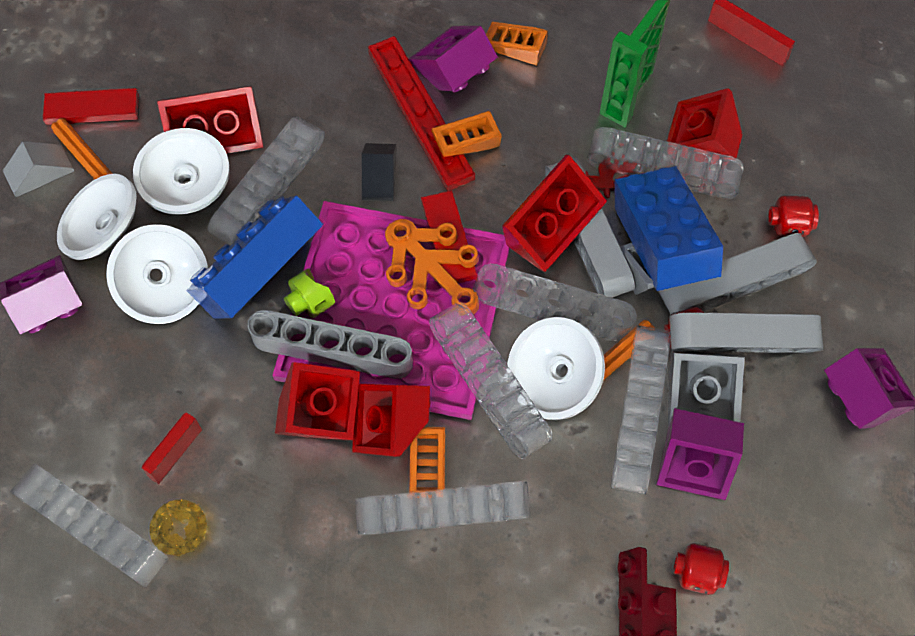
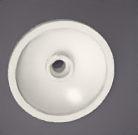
(177, 157)
(97, 217)
(130, 269)
(543, 352)

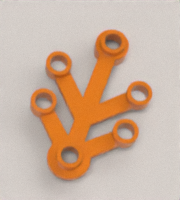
(428, 261)

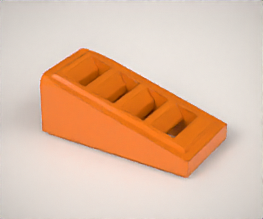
(522, 51)
(474, 124)
(428, 433)

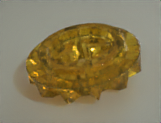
(162, 526)

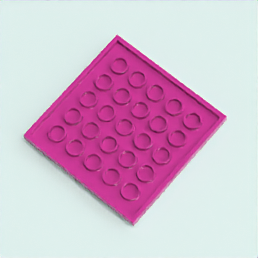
(352, 261)

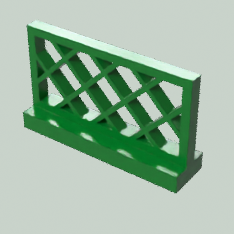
(632, 64)

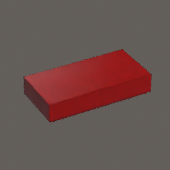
(171, 448)

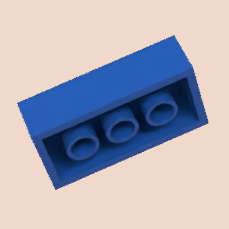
(668, 228)
(253, 257)

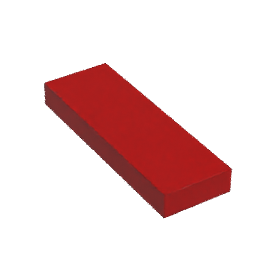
(751, 31)
(91, 106)
(442, 209)

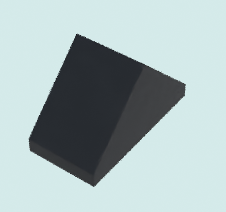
(378, 171)

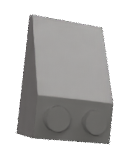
(706, 384)

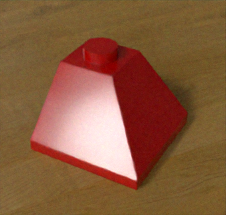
(708, 123)
(318, 402)
(389, 417)

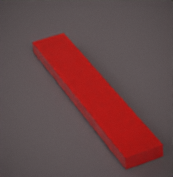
(419, 111)

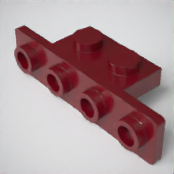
(643, 606)

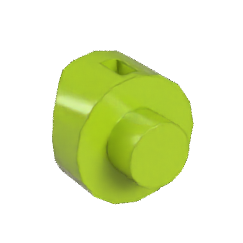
(308, 295)

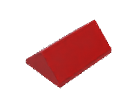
(224, 114)
(553, 214)

